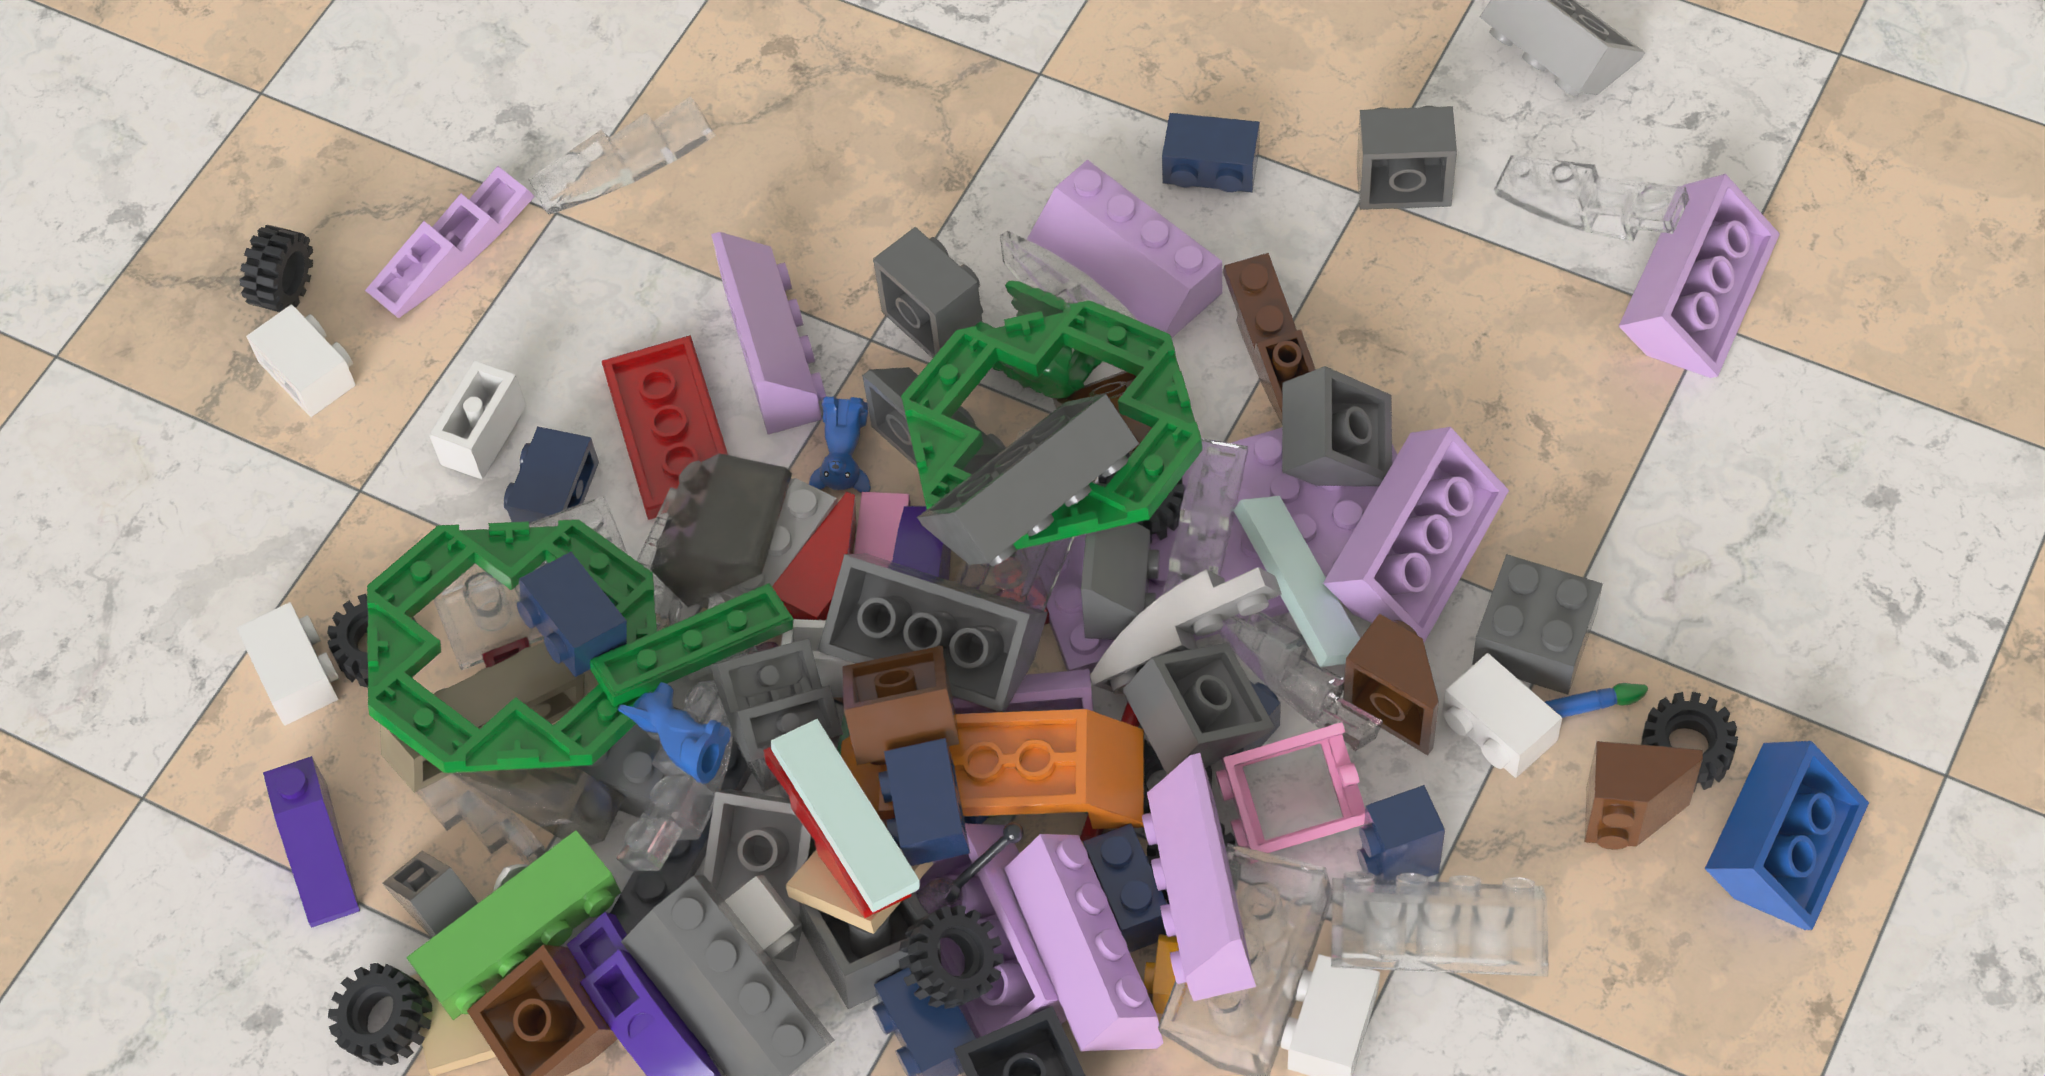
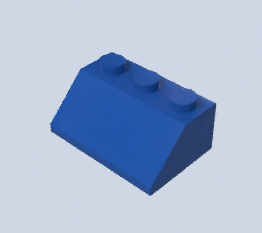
(1788, 833)

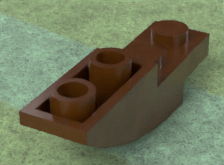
(1267, 326)

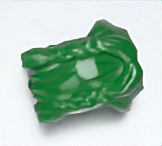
(1068, 368)

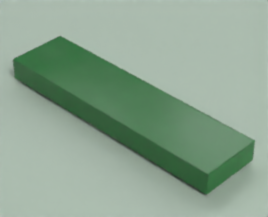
(691, 644)

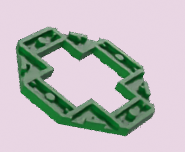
(1030, 344)
(516, 734)

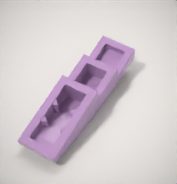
(454, 241)

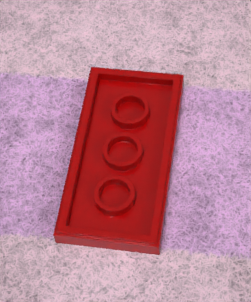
(663, 415)

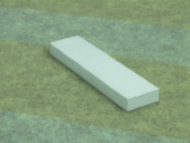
(1299, 578)
(845, 815)

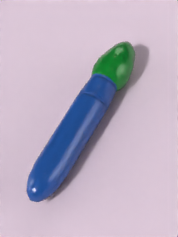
(1620, 694)

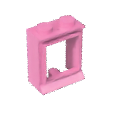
(1343, 777)

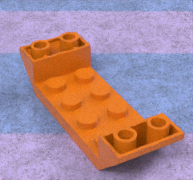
(1037, 766)

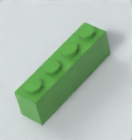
(513, 922)

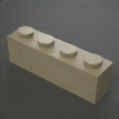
(528, 675)

